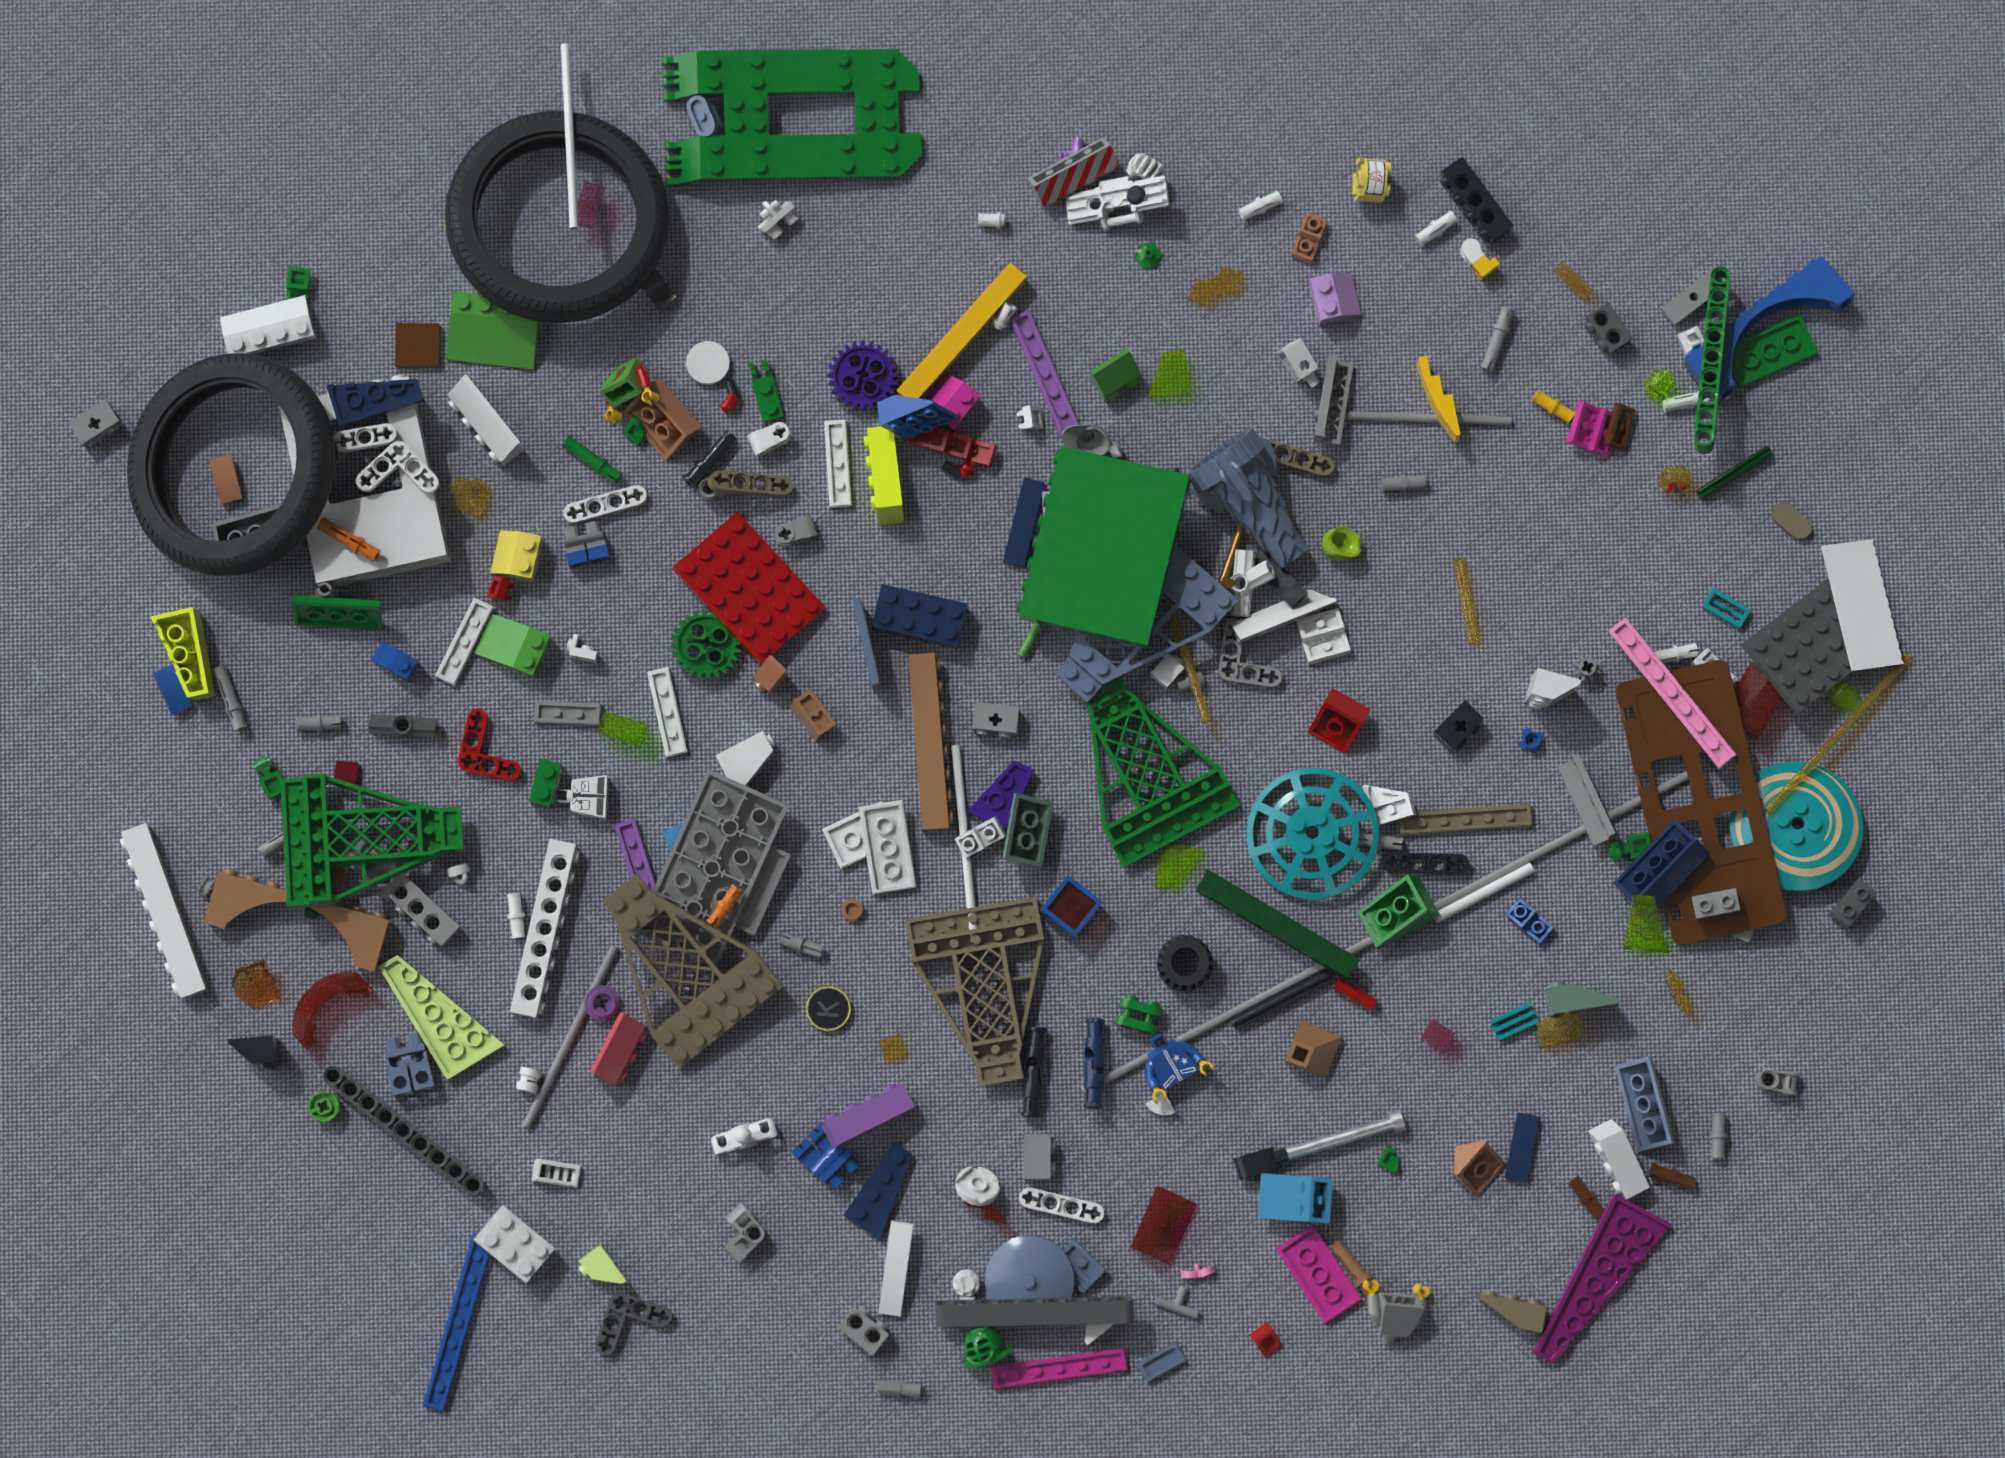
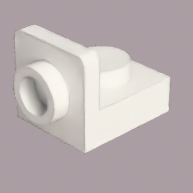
(584, 653)

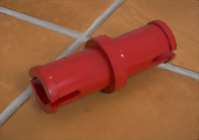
(1354, 993)

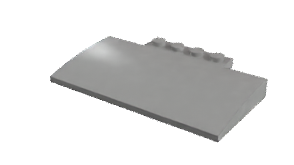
(720, 845)

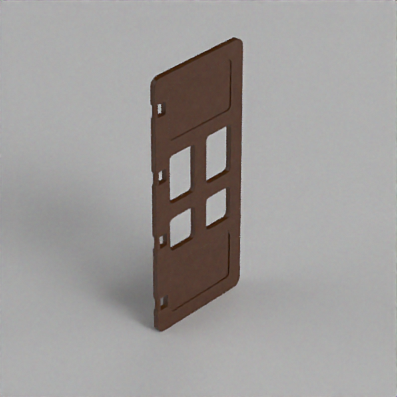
(1747, 867)

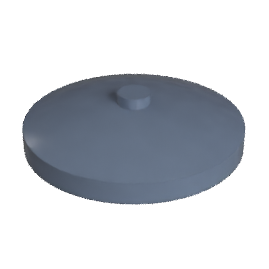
(1029, 1269)

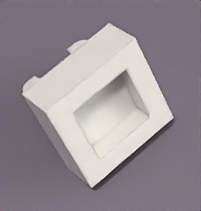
(1690, 339)
(1032, 418)

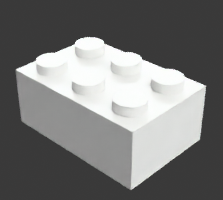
(514, 1244)

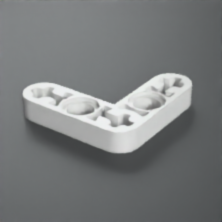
(402, 462)

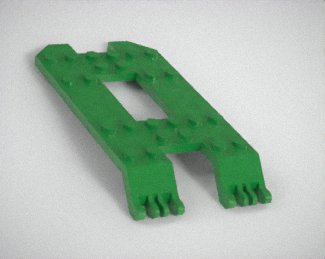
(753, 154)

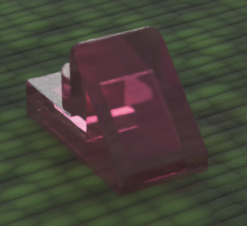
(589, 204)

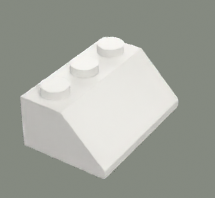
(1548, 688)

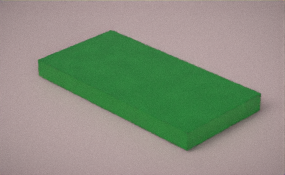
(1772, 351)
(337, 613)

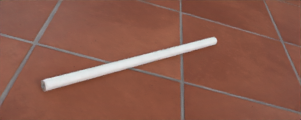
(569, 136)
(963, 827)

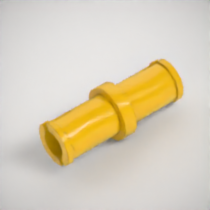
(1553, 406)

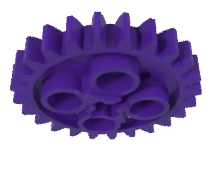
(843, 371)

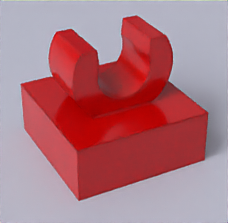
(498, 588)

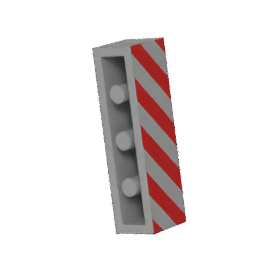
(1073, 172)

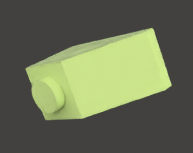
(601, 1267)

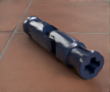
(1094, 1060)

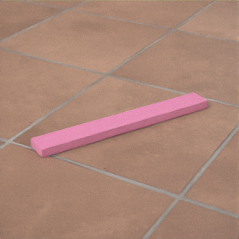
(1672, 693)

